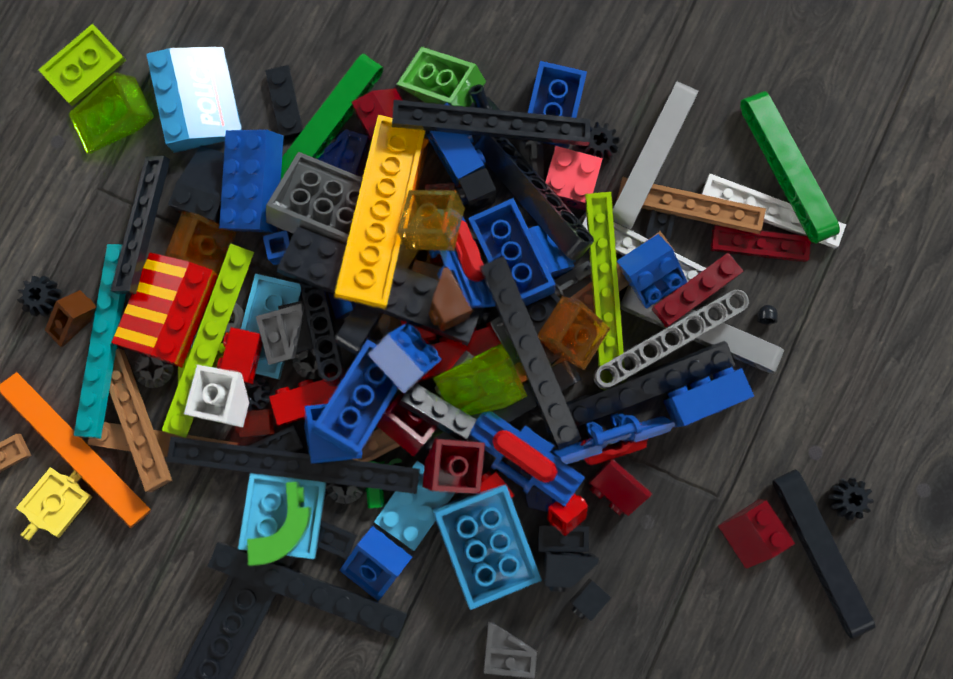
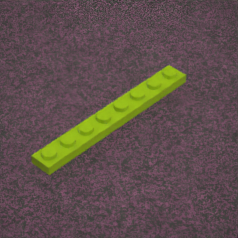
(604, 277)
(209, 334)

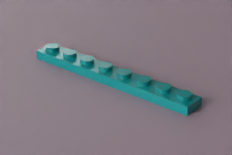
(101, 352)

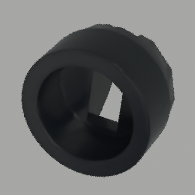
(767, 315)

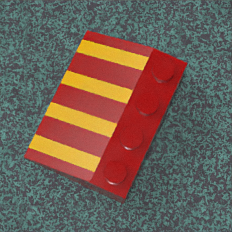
(166, 309)

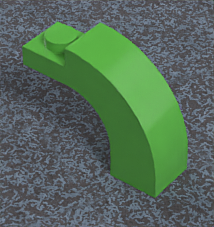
(290, 535)

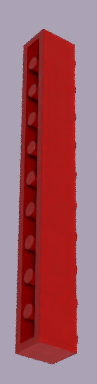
(290, 404)

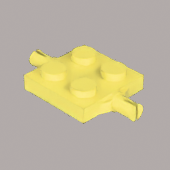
(53, 503)

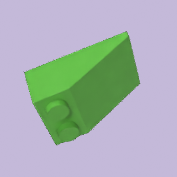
(440, 78)

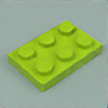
(82, 65)

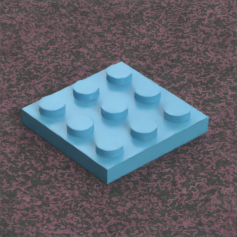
(267, 511)

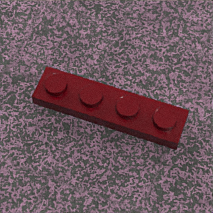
(762, 245)
(697, 290)

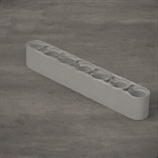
(653, 155)
(682, 335)
(741, 344)

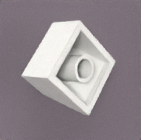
(218, 396)

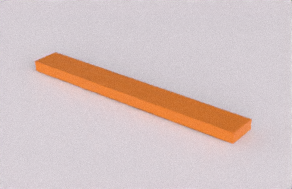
(74, 450)

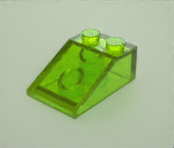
(111, 112)
(482, 383)

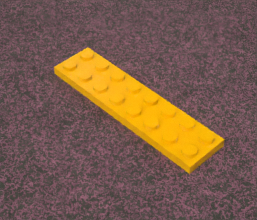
(373, 234)

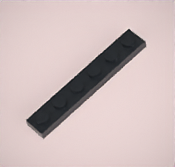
(140, 225)

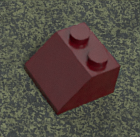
(374, 104)
(405, 427)
(454, 466)
(618, 487)
(756, 534)

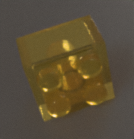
(431, 220)

